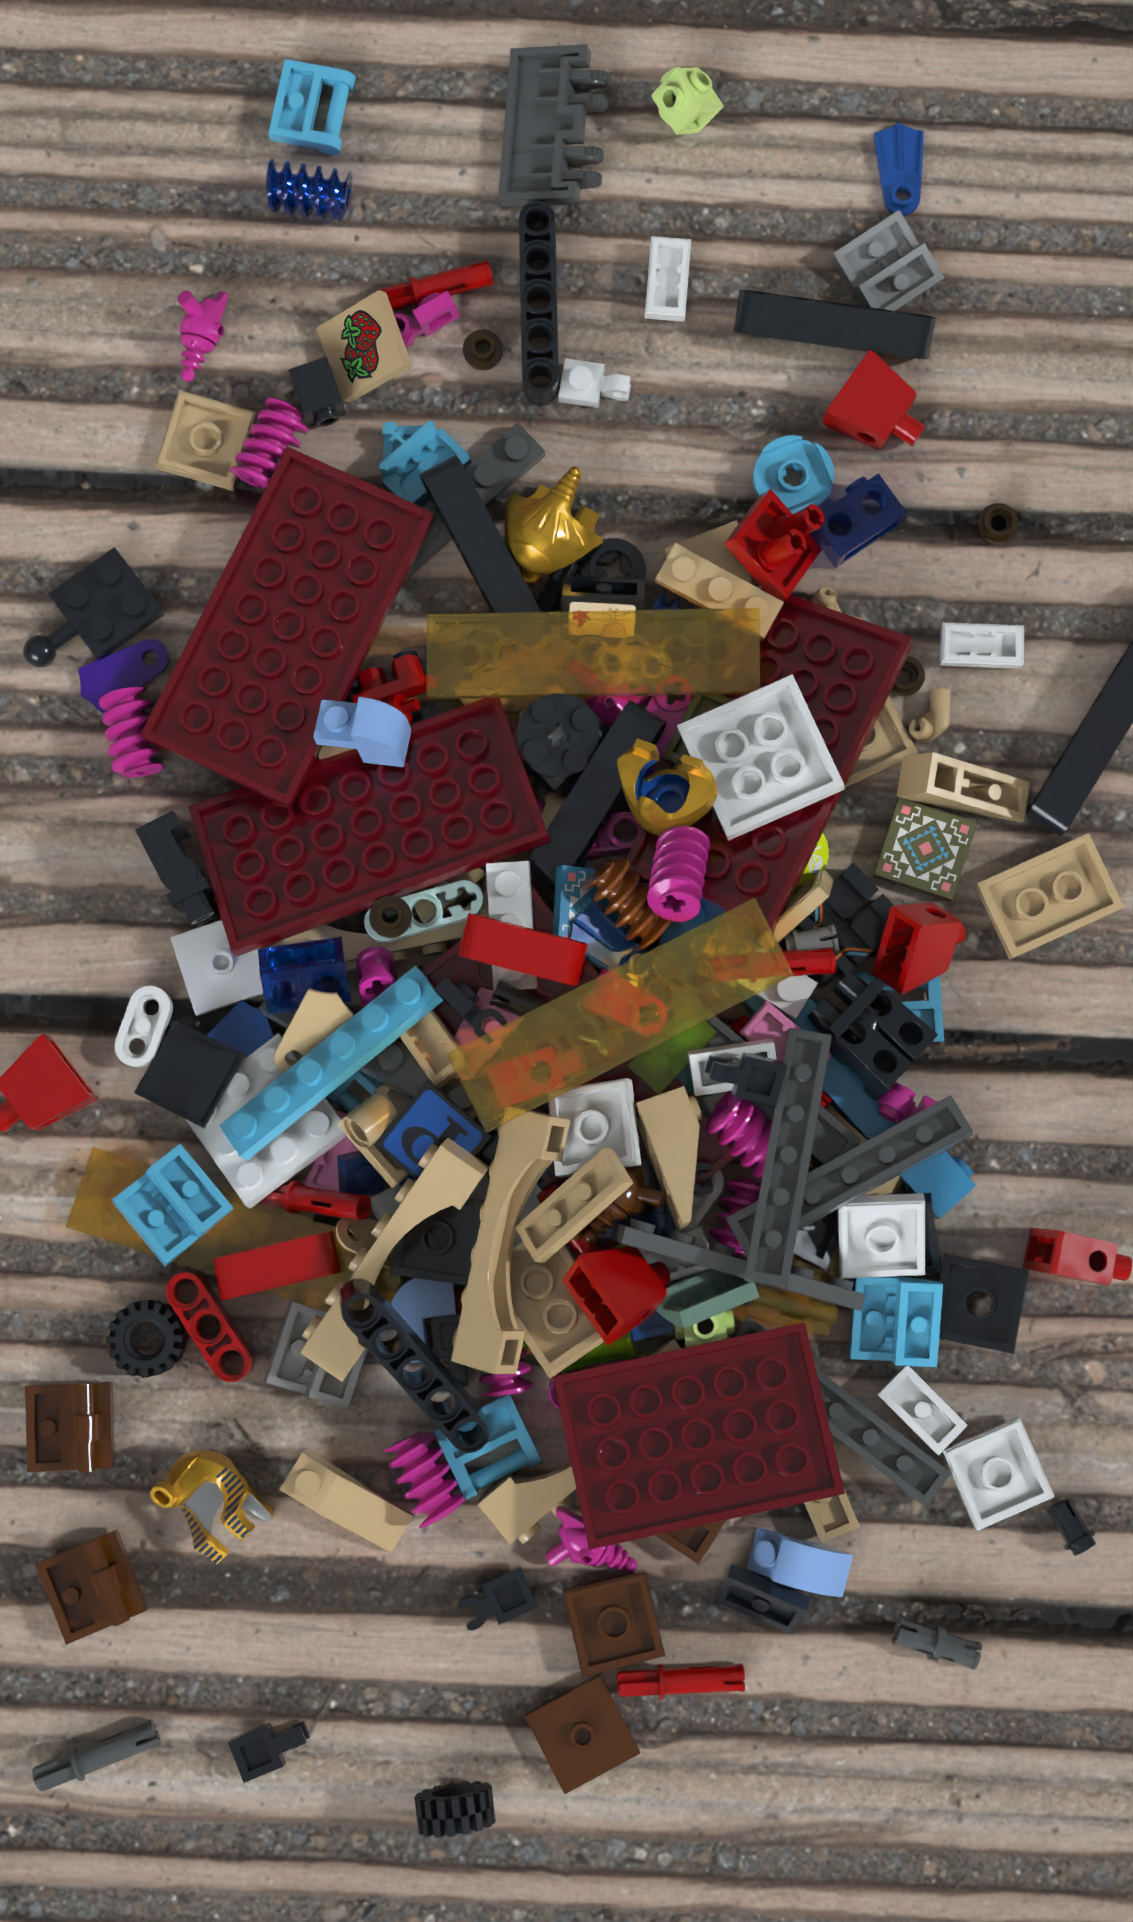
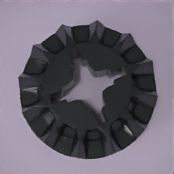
(631, 559)

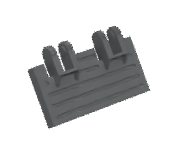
(544, 119)

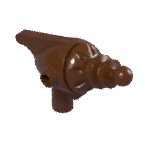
(627, 1203)

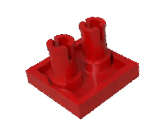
(776, 543)

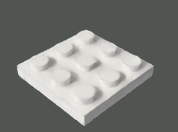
(762, 756)
(284, 1155)

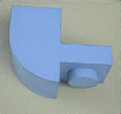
(369, 726)
(423, 1300)
(799, 1563)

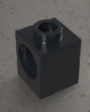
(317, 393)

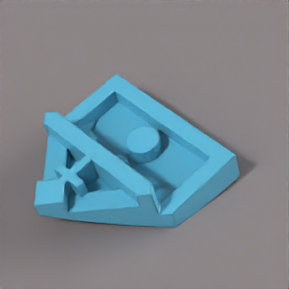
(411, 452)

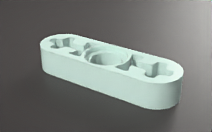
(458, 915)

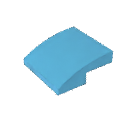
(172, 1205)
(896, 1321)

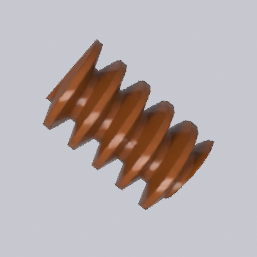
(627, 899)

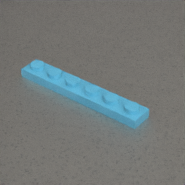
(331, 1063)

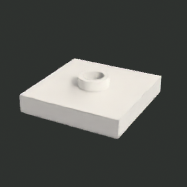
(212, 971)
(600, 1118)
(882, 1236)
(997, 1473)

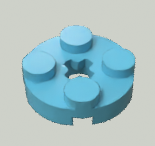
(802, 457)

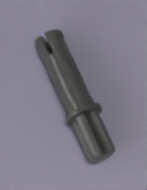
(96, 1756)

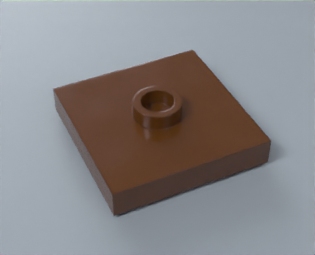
(613, 1622)
(582, 1733)

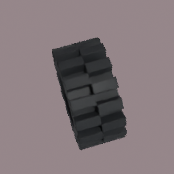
(121, 1343)
(455, 1809)

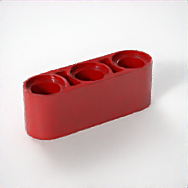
(522, 949)
(277, 1265)
(191, 1317)

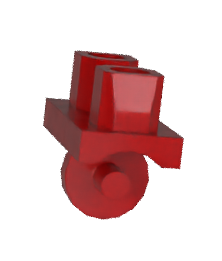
(408, 684)

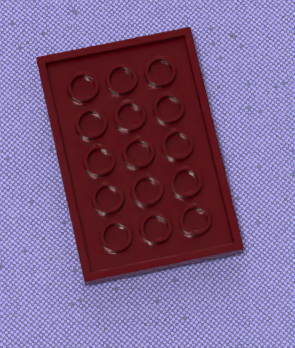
(698, 1435)

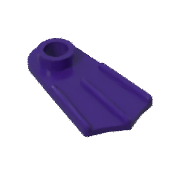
(121, 670)

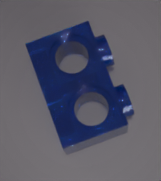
(861, 526)
(296, 967)

